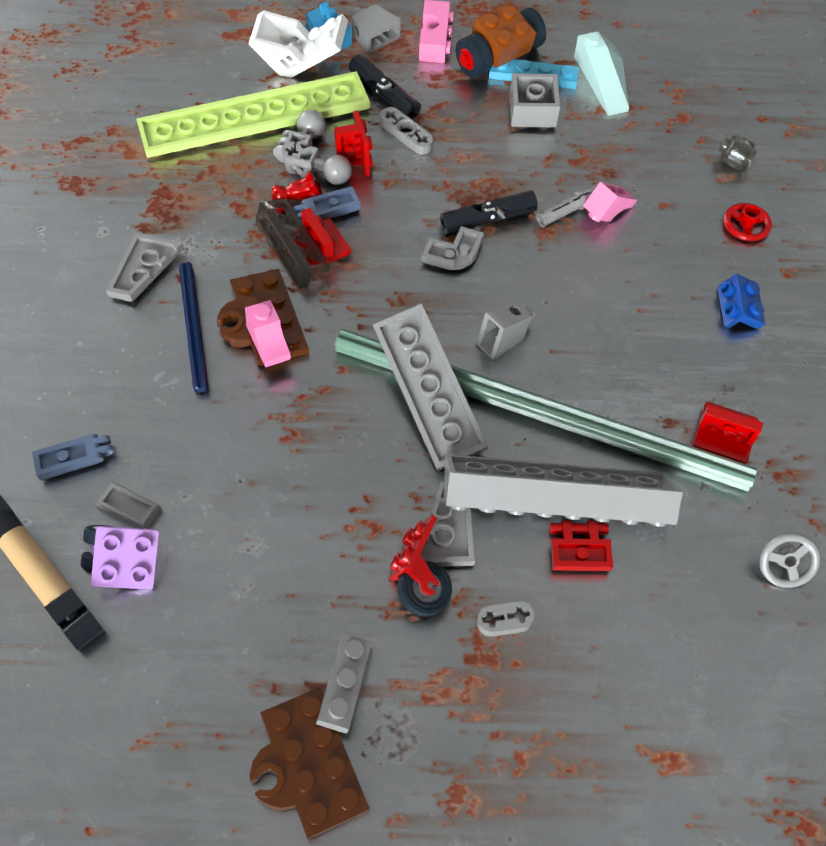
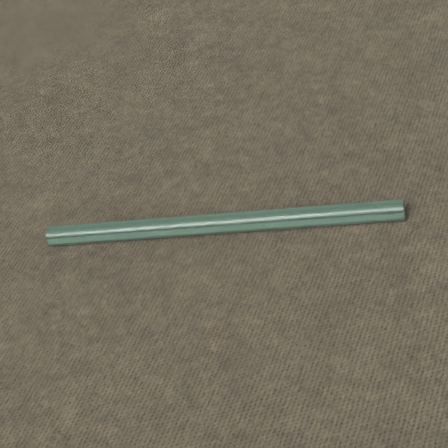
(573, 419)

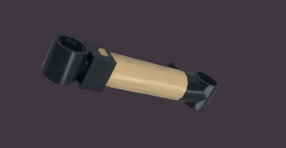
(46, 580)

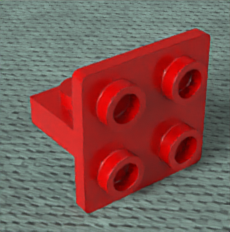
(354, 144)
(325, 236)
(727, 432)

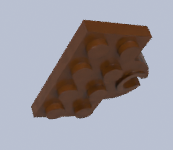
(255, 290)
(309, 767)

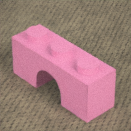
(435, 31)

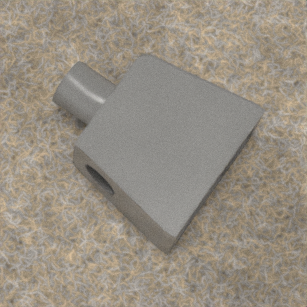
(374, 27)
(504, 328)

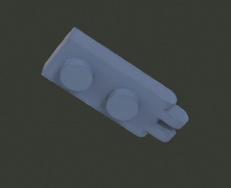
(331, 203)
(71, 455)

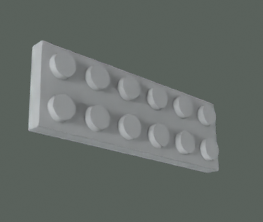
(429, 386)

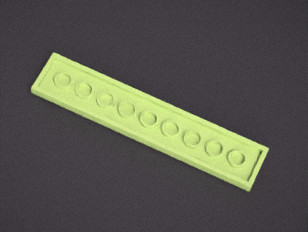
(250, 114)

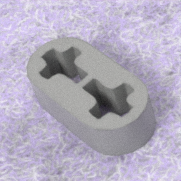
(505, 611)

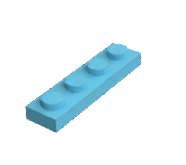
(566, 74)

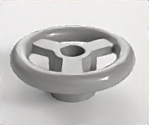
(779, 549)

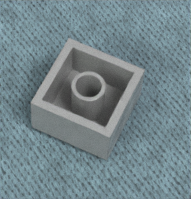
(534, 100)

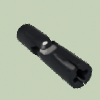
(384, 86)
(485, 213)

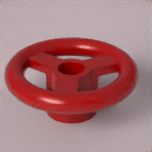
(750, 215)

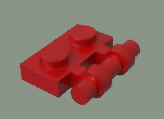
(581, 554)

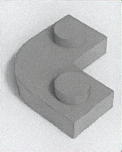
(455, 255)

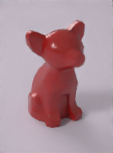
(297, 190)

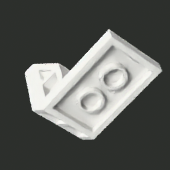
(286, 55)

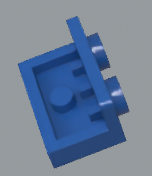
(741, 302)

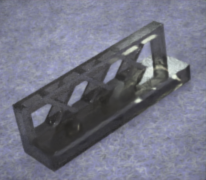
(284, 241)

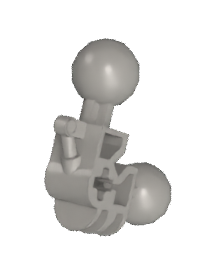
(300, 156)

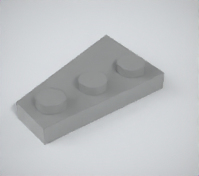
(141, 265)
(451, 536)

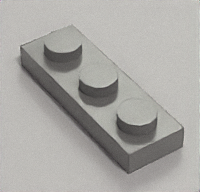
(344, 683)

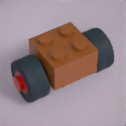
(500, 39)

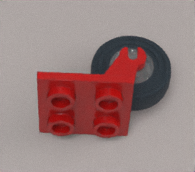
(422, 584)

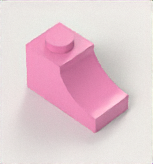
(608, 201)
(267, 333)

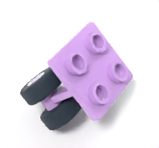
(120, 556)

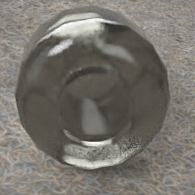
(737, 151)

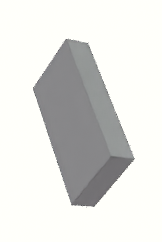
(128, 506)

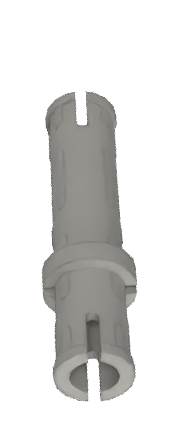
(565, 207)

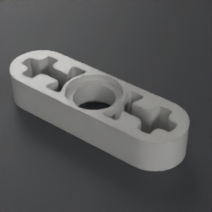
(410, 139)

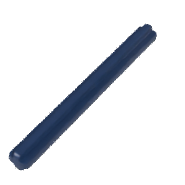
(193, 328)

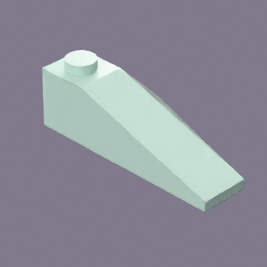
(603, 71)

